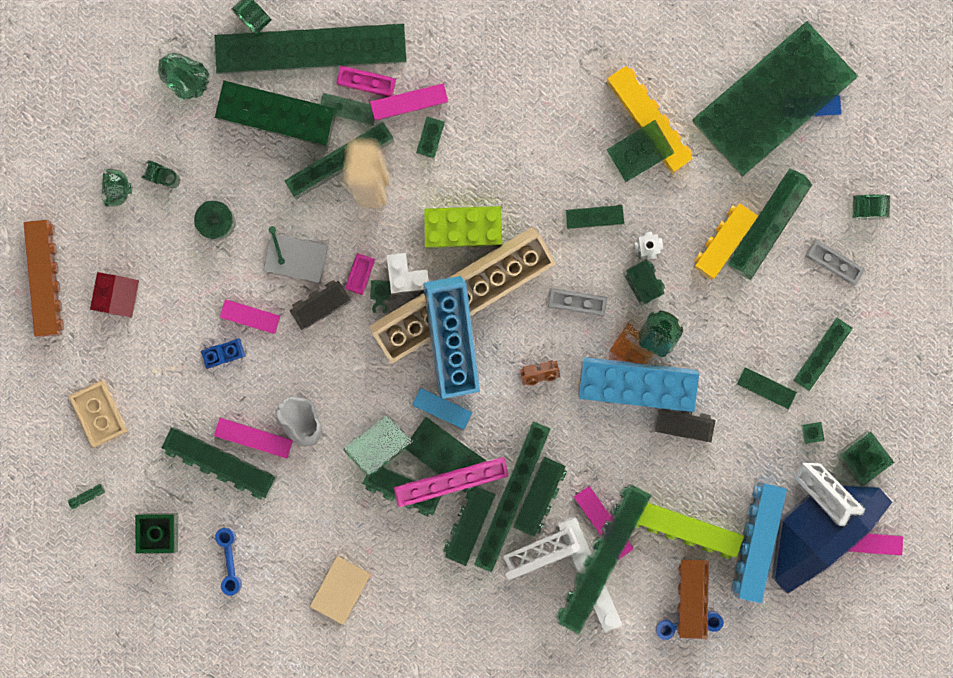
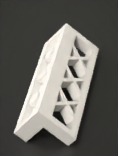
(828, 492)
(540, 561)

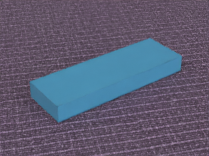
(442, 408)

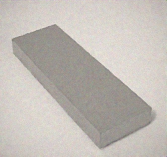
(835, 262)
(577, 302)

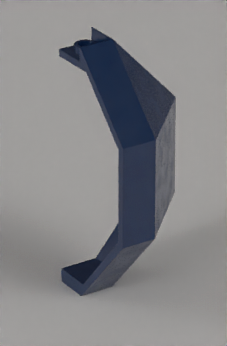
(813, 541)

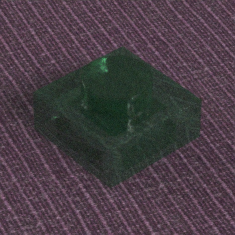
(812, 432)

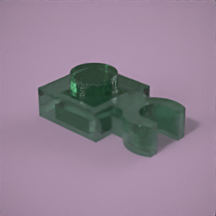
(380, 291)

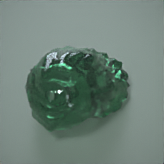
(183, 75)

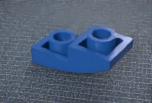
(223, 353)

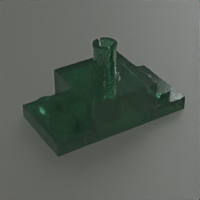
(441, 449)

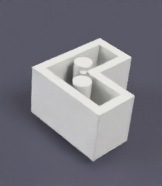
(401, 279)

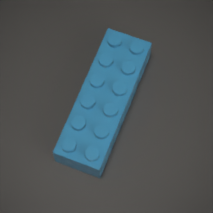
(451, 337)
(638, 384)
(759, 542)

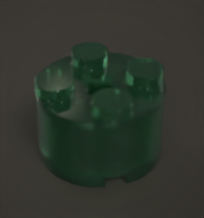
(214, 231)
(660, 333)

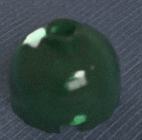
(115, 187)

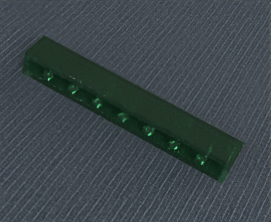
(512, 496)
(603, 558)

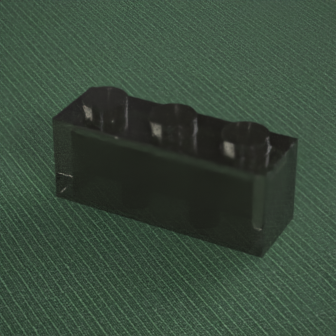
(320, 304)
(684, 424)

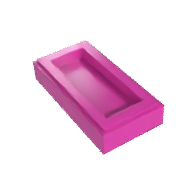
(360, 274)

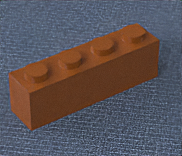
(693, 599)

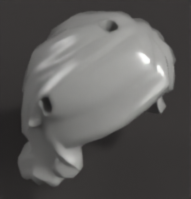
(299, 420)

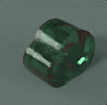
(251, 15)
(871, 207)

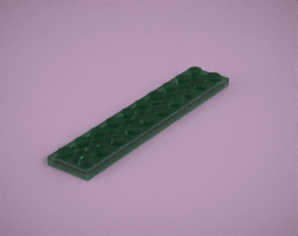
(310, 48)

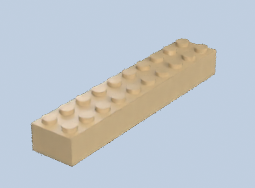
(367, 174)
(485, 283)

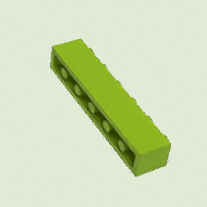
(691, 531)

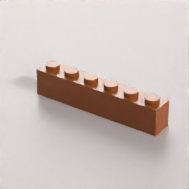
(42, 278)

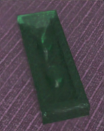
(349, 108)
(594, 217)
(766, 388)

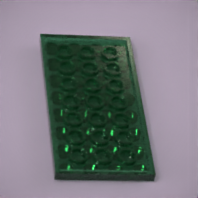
(774, 98)

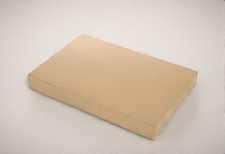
(98, 414)
(340, 590)

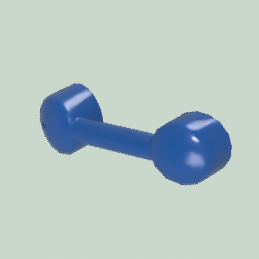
(226, 537)
(666, 629)

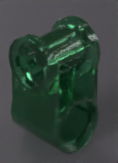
(158, 173)

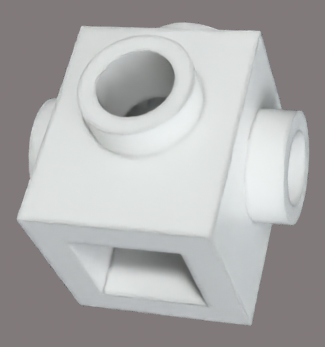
(640, 246)

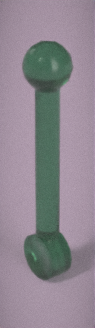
(272, 230)

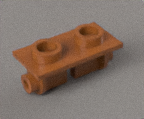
(548, 372)

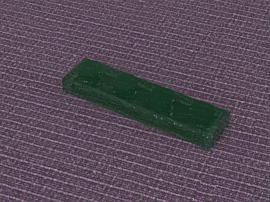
(822, 354)

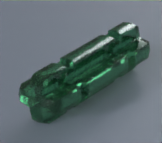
(86, 496)

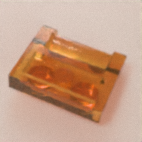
(629, 351)

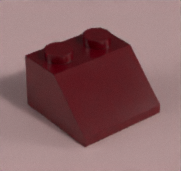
(114, 294)

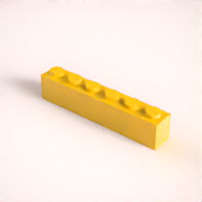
(644, 110)

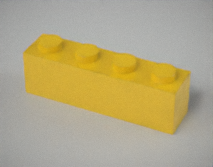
(725, 241)

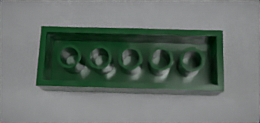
(275, 113)

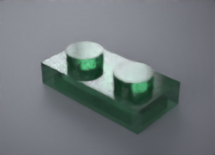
(430, 137)

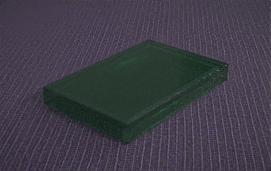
(640, 151)
(377, 446)

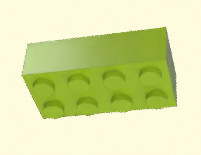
(463, 227)

